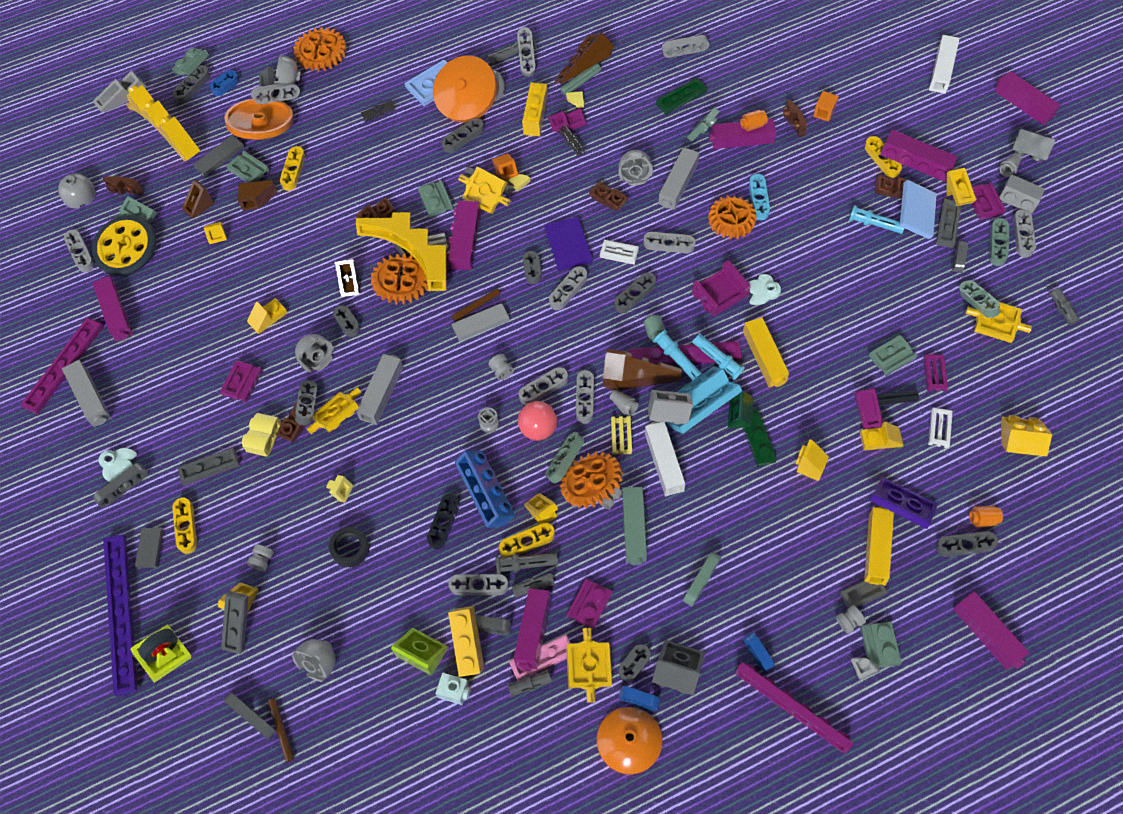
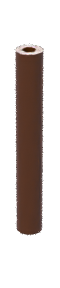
(475, 305)
(280, 729)

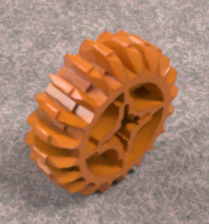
(727, 217)

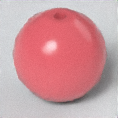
(537, 420)

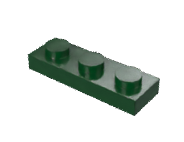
(681, 96)
(759, 441)

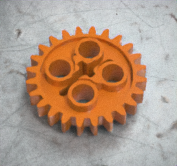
(320, 49)
(387, 276)
(591, 480)

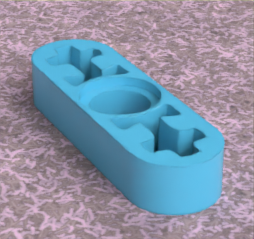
(762, 190)

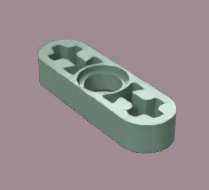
(994, 247)
(981, 306)
(564, 457)
(702, 579)

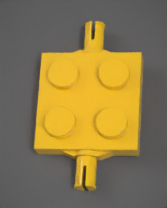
(485, 189)
(1002, 326)
(335, 411)
(588, 665)

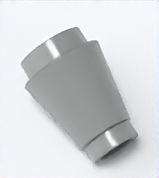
(1010, 165)
(624, 402)

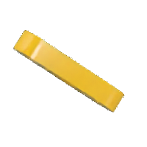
(883, 164)
(294, 175)
(190, 532)
(530, 532)

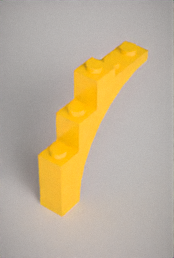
(168, 127)
(415, 241)

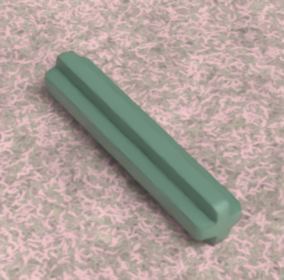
(580, 79)

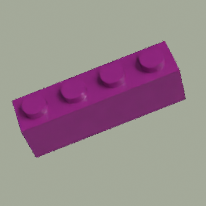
(918, 155)
(464, 235)

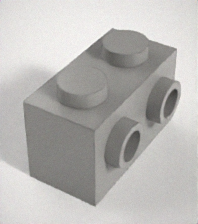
(1021, 193)
(670, 407)

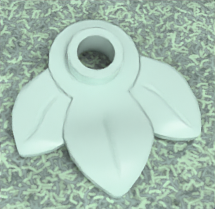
(761, 290)
(119, 463)

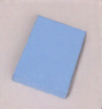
(422, 85)
(918, 209)

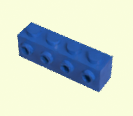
(485, 489)

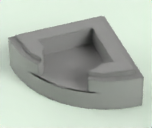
(864, 667)

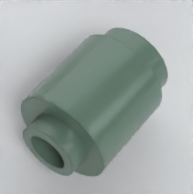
(653, 326)

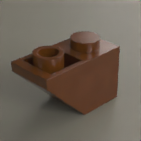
(255, 194)

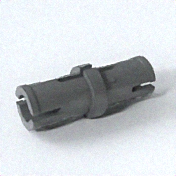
(1064, 306)
(536, 583)
(529, 683)

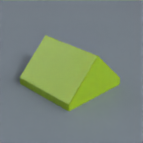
(419, 650)

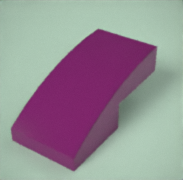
(572, 120)

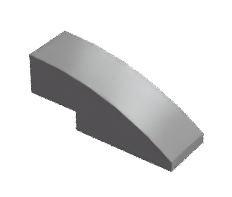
(116, 92)

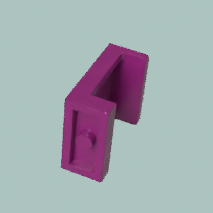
(721, 289)

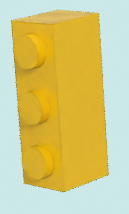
(535, 109)
(466, 641)

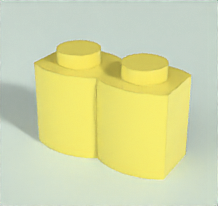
(261, 435)

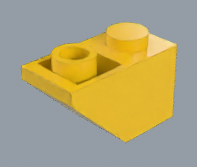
(811, 460)

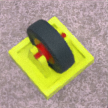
(160, 653)

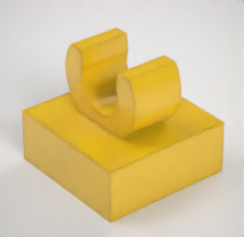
(215, 232)

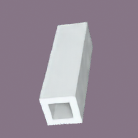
(944, 64)
(664, 458)

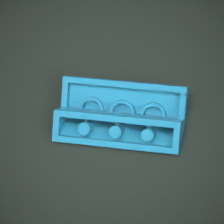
(707, 394)

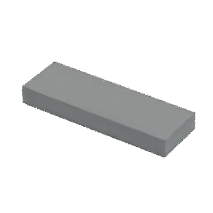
(480, 322)

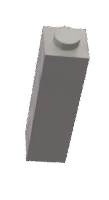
(678, 178)
(380, 389)
(86, 393)

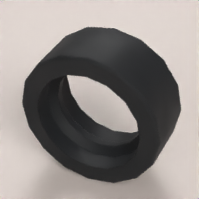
(341, 534)

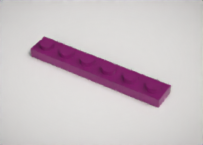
(691, 351)
(800, 711)

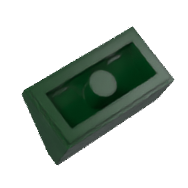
(740, 411)

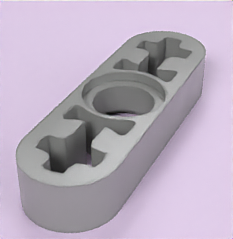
(526, 45)
(670, 47)
(268, 89)
(1020, 239)
(669, 248)
(85, 254)
(568, 295)
(543, 379)
(588, 403)
(494, 578)

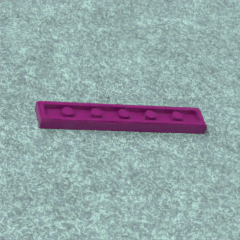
(54, 374)

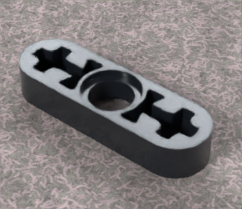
(444, 530)

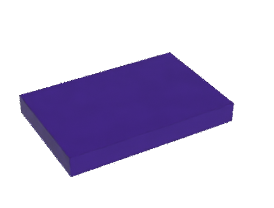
(568, 243)
(904, 502)

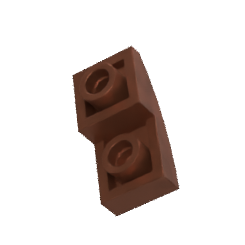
(795, 117)
(120, 185)
(889, 187)
(610, 198)
(381, 210)
(290, 428)

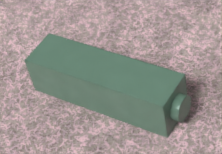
(634, 525)

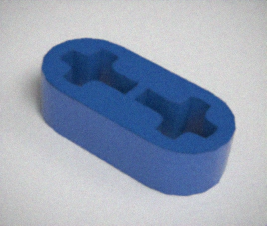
(224, 83)
(758, 652)
(639, 698)

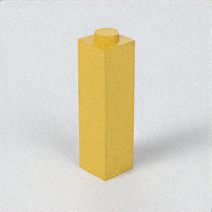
(765, 352)
(879, 546)

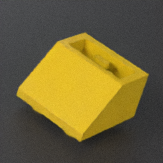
(1025, 435)

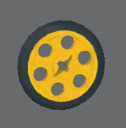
(110, 231)

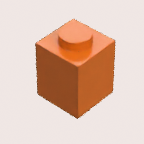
(825, 106)
(505, 167)

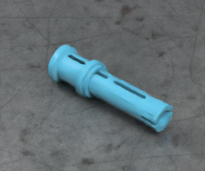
(868, 217)
(671, 348)
(725, 362)

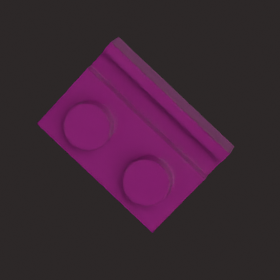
(987, 201)
(241, 381)
(589, 604)

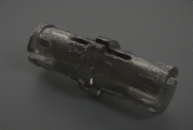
(378, 111)
(572, 140)

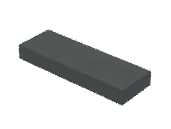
(218, 156)
(948, 224)
(208, 466)
(234, 622)

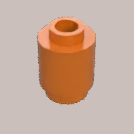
(753, 120)
(986, 516)

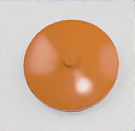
(465, 88)
(258, 120)

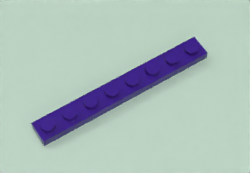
(120, 615)

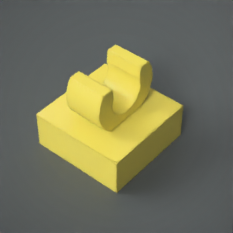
(340, 488)

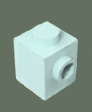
(453, 689)

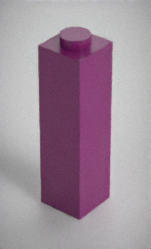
(1027, 97)
(733, 135)
(112, 309)
(532, 629)
(991, 631)

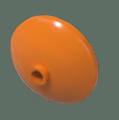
(626, 755)

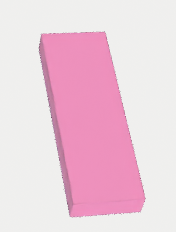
(550, 655)

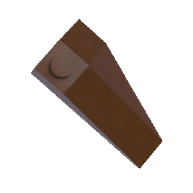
(590, 52)
(626, 372)

